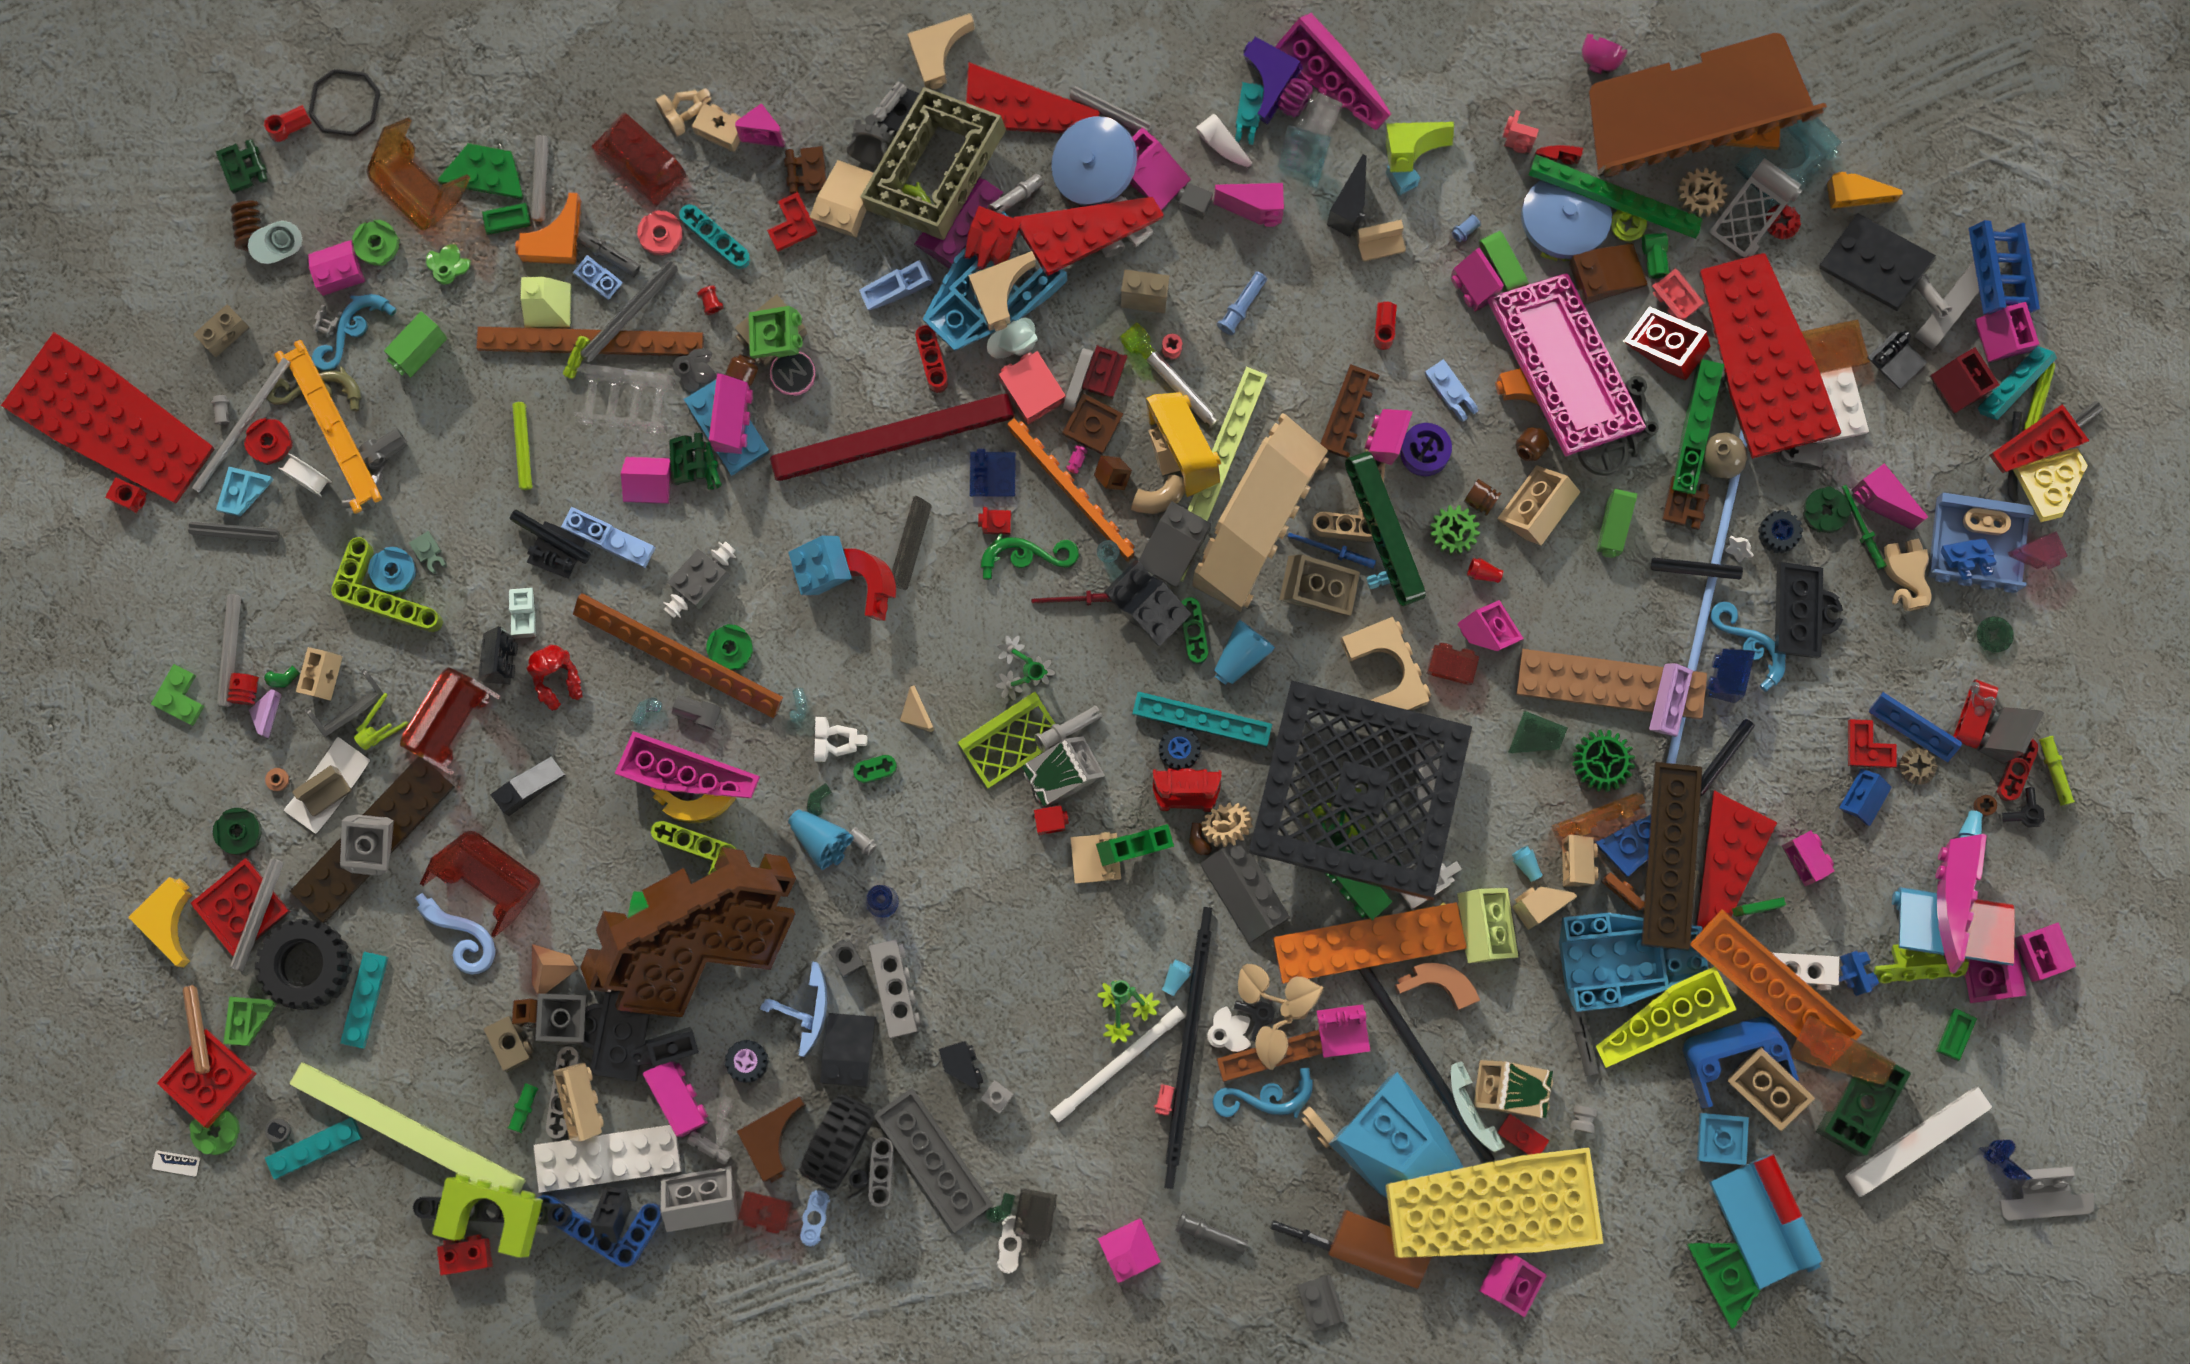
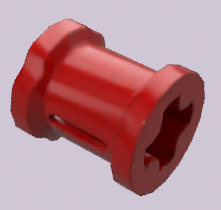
(710, 300)

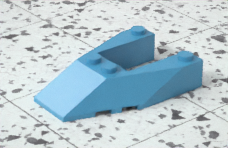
(955, 310)

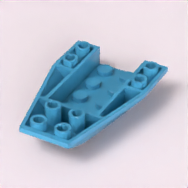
(1610, 967)

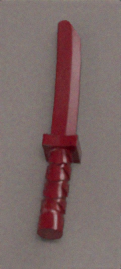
(1095, 597)

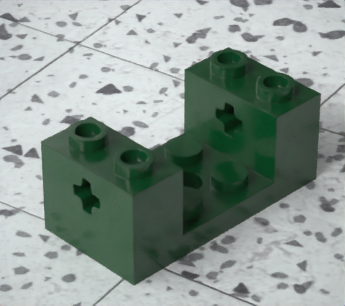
(1852, 1124)

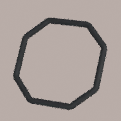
(346, 72)

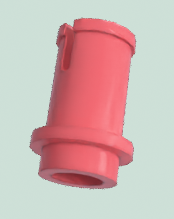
(1164, 1100)

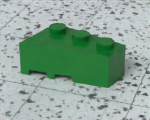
(1368, 899)

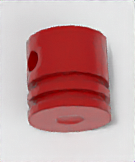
(242, 689)

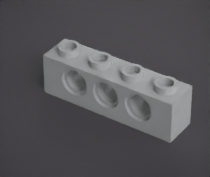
(880, 955)

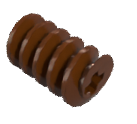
(244, 222)

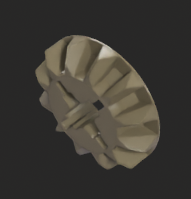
(1910, 773)

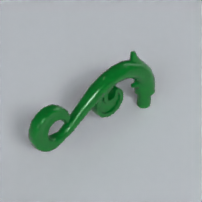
(1029, 548)

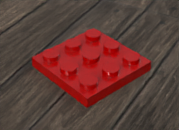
(229, 902)
(208, 1093)

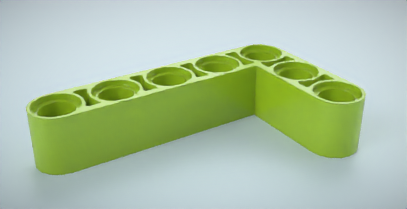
(377, 598)

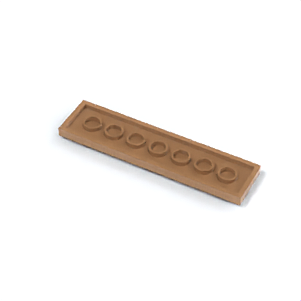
(1600, 682)

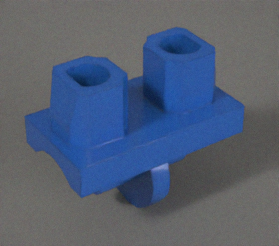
(1855, 974)

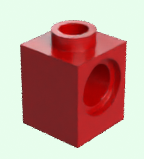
(118, 491)
(1050, 820)

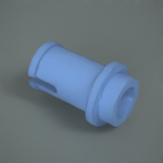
(1466, 228)

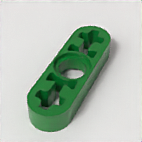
(1190, 647)

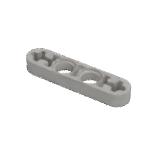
(554, 1094)

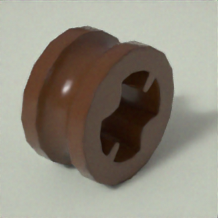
(1989, 799)

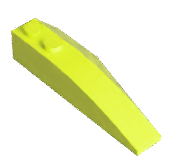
(1669, 1016)

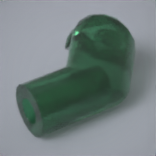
(815, 798)
(1001, 1211)

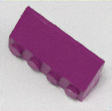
(956, 239)

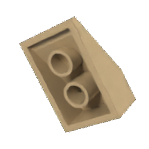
(839, 200)

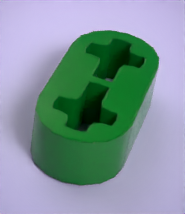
(876, 774)

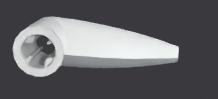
(1221, 140)

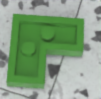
(172, 696)

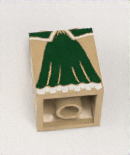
(1513, 1088)

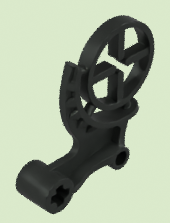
(1636, 387)

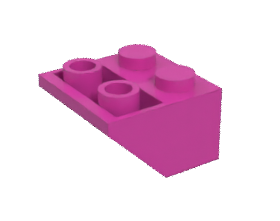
(2007, 332)
(2045, 952)

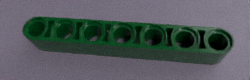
(1385, 528)

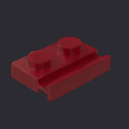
(1104, 372)

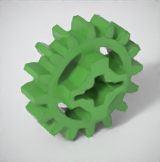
(1456, 539)

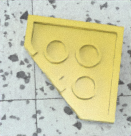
(2052, 482)

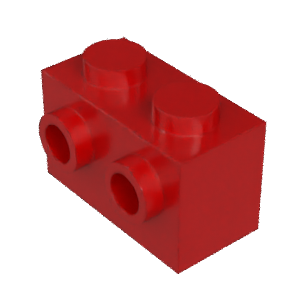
(464, 1256)

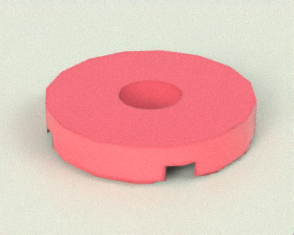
(669, 241)

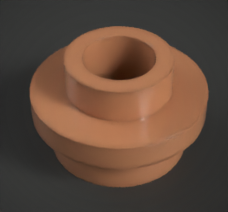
(282, 784)

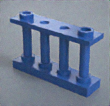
(1988, 270)

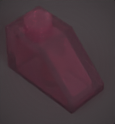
(2041, 552)

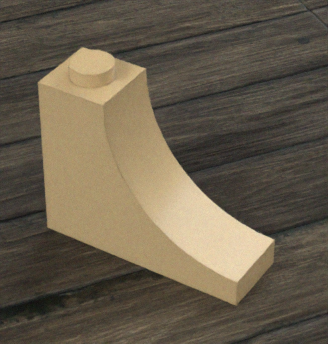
(932, 46)
(994, 286)

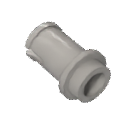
(221, 409)
(863, 842)

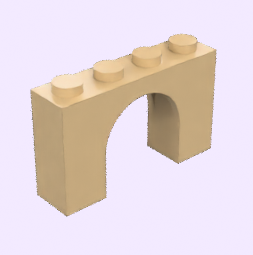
(1387, 638)

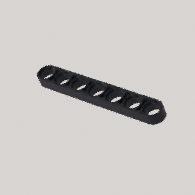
(481, 1215)

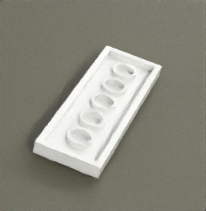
(607, 1158)

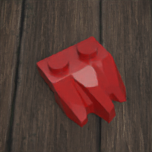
(991, 237)

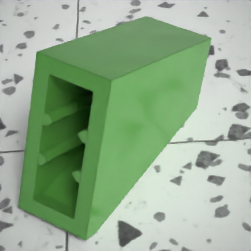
(1616, 522)

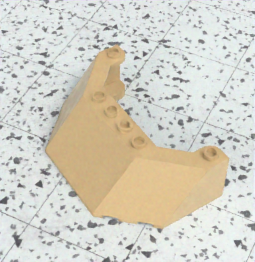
(1259, 513)

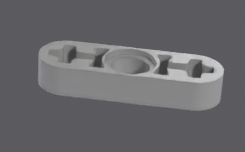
(1078, 379)

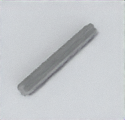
(229, 647)
(256, 915)

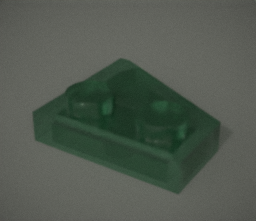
(1537, 734)

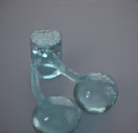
(1989, 702)

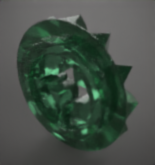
(2005, 634)

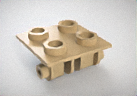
(1087, 861)

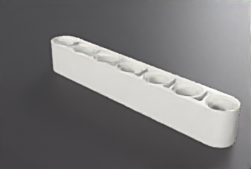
(1918, 1141)

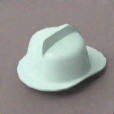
(275, 242)
(1014, 339)

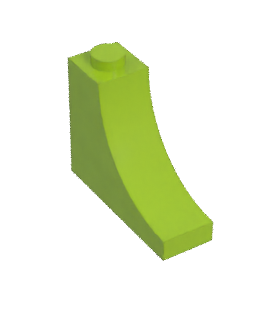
(1410, 140)

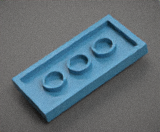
(701, 406)

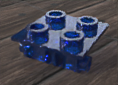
(992, 474)
(1999, 1153)

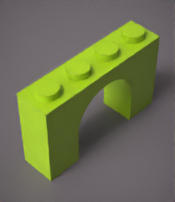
(519, 1212)

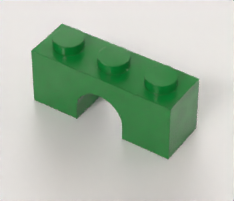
(1134, 845)

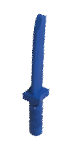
(1343, 553)

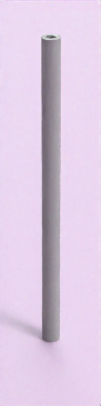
(241, 425)

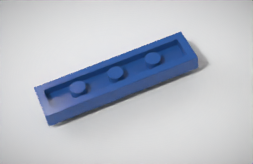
(1915, 727)

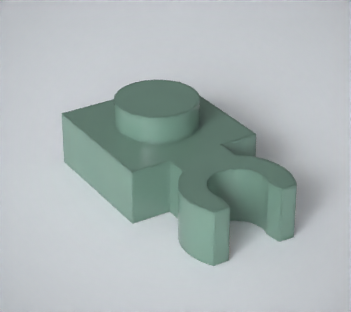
(427, 549)

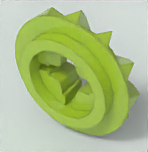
(1633, 233)

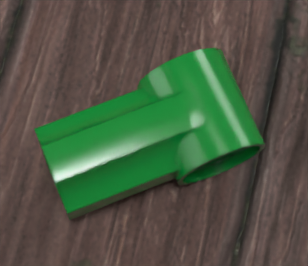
(1656, 248)

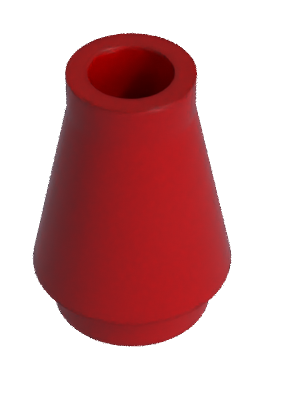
(1482, 570)

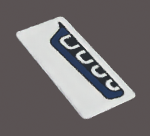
(175, 1163)

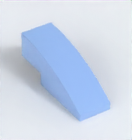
(896, 285)

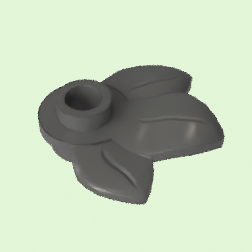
(697, 371)

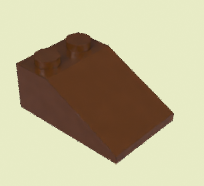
(1607, 272)

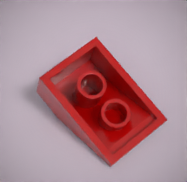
(1669, 343)

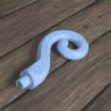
(433, 913)

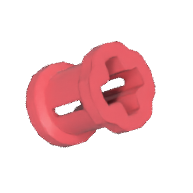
(1167, 351)

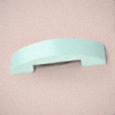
(1460, 1079)

